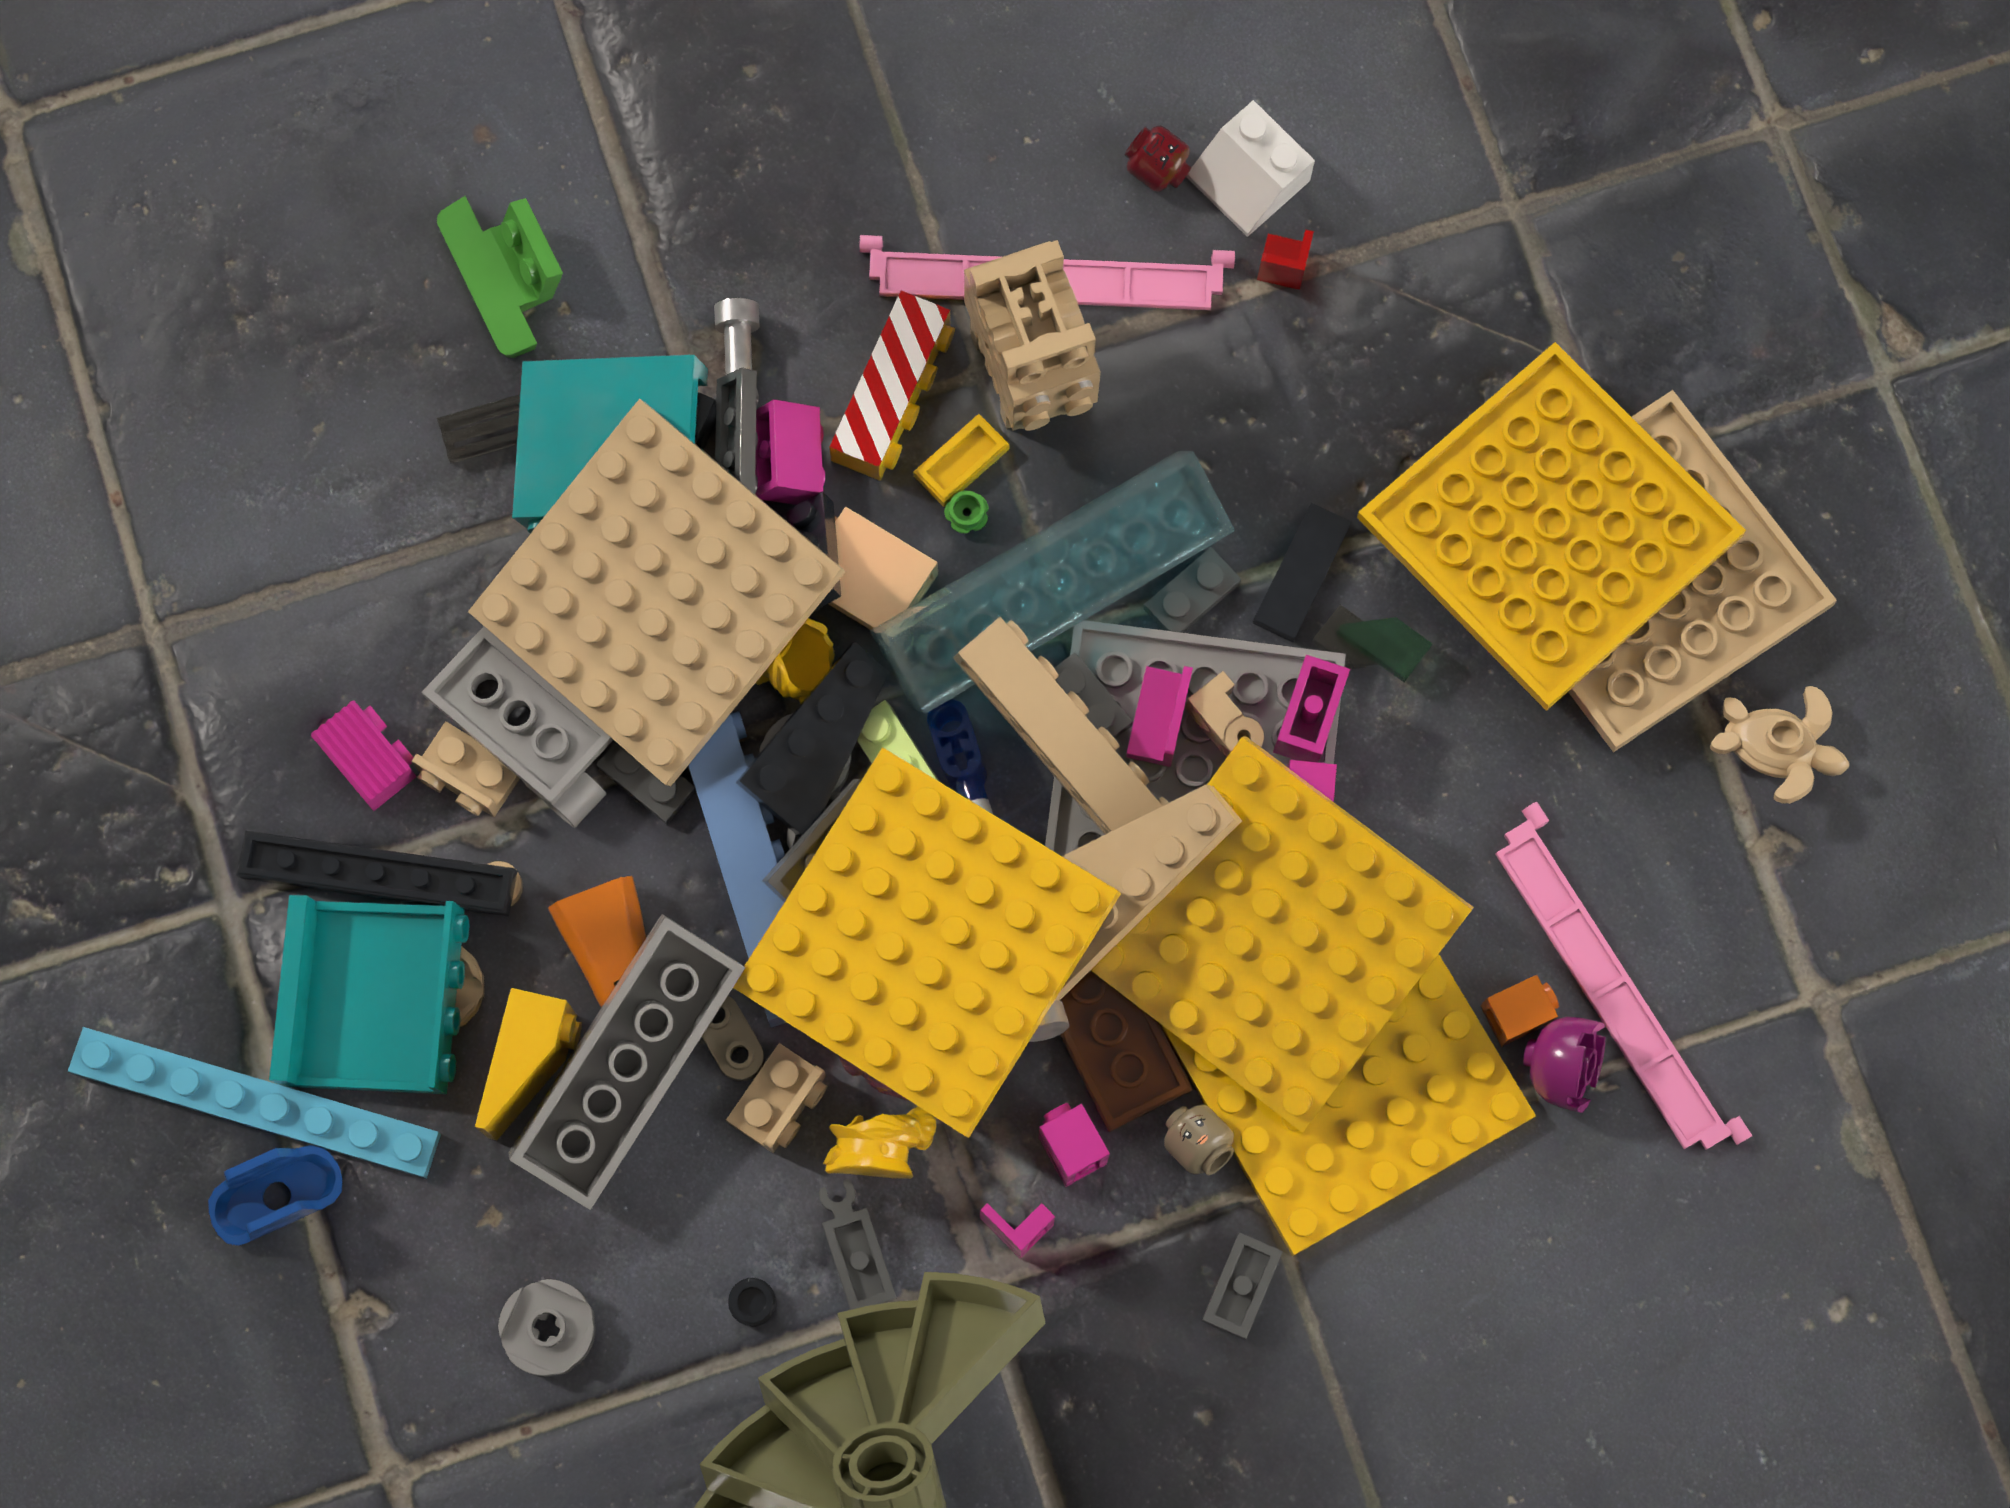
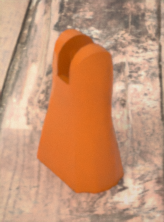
(602, 931)

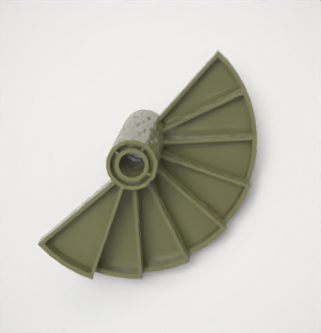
(862, 1412)

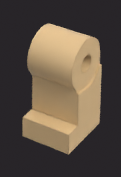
(1220, 716)

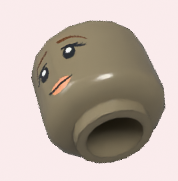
(1199, 1139)

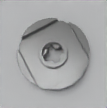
(522, 1340)

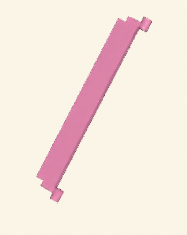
(1092, 281)
(1611, 989)

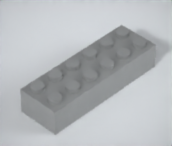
(625, 1062)

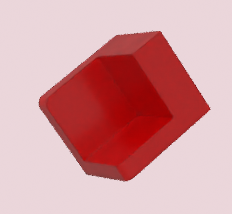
(1285, 260)

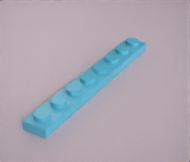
(254, 1102)

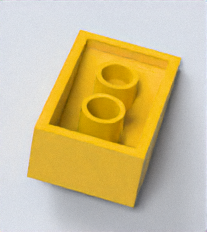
(526, 1055)

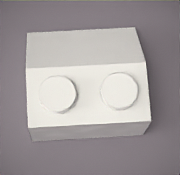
(1251, 168)

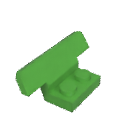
(504, 269)

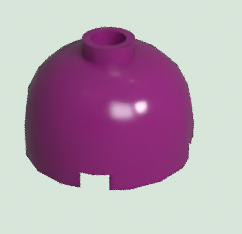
(1566, 1061)

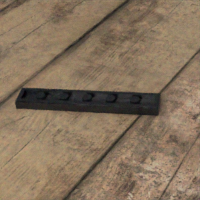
(376, 873)

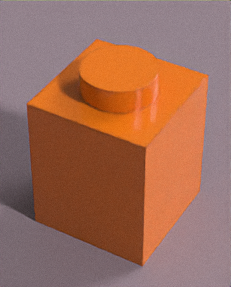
(1520, 1009)

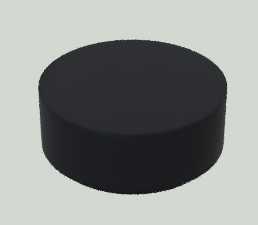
(752, 1302)

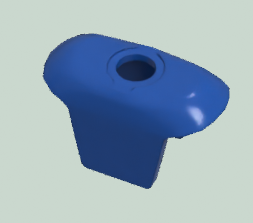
(238, 1202)

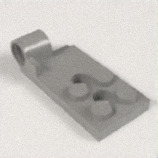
(543, 752)

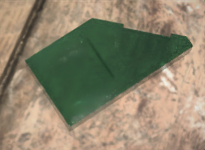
(1388, 644)

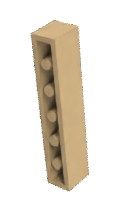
(1057, 727)

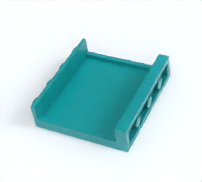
(575, 407)
(369, 996)

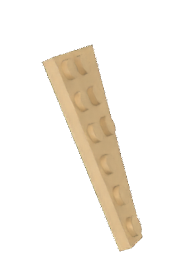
(1148, 861)

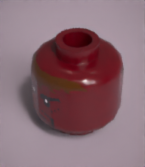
(1158, 158)

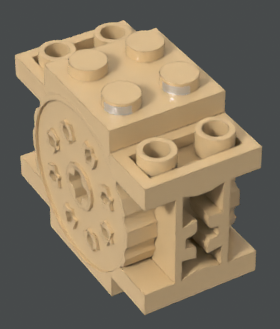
(1032, 336)

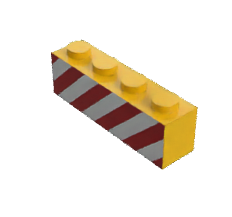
(891, 385)

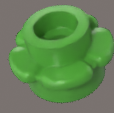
(962, 501)

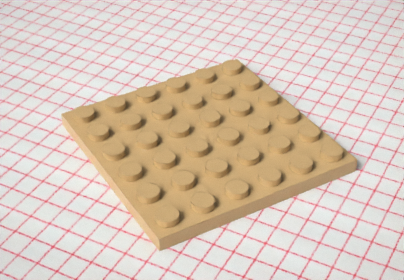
(656, 592)
(1722, 618)

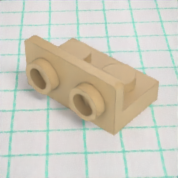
(467, 770)
(777, 1099)

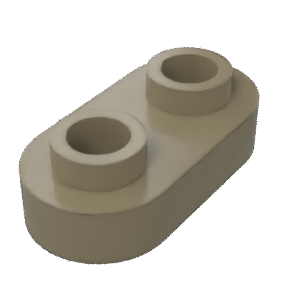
(732, 1034)

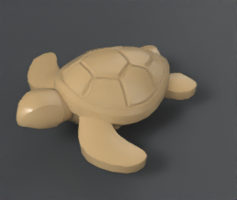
(1782, 743)

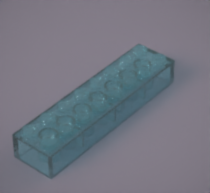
(1057, 575)

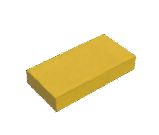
(961, 460)

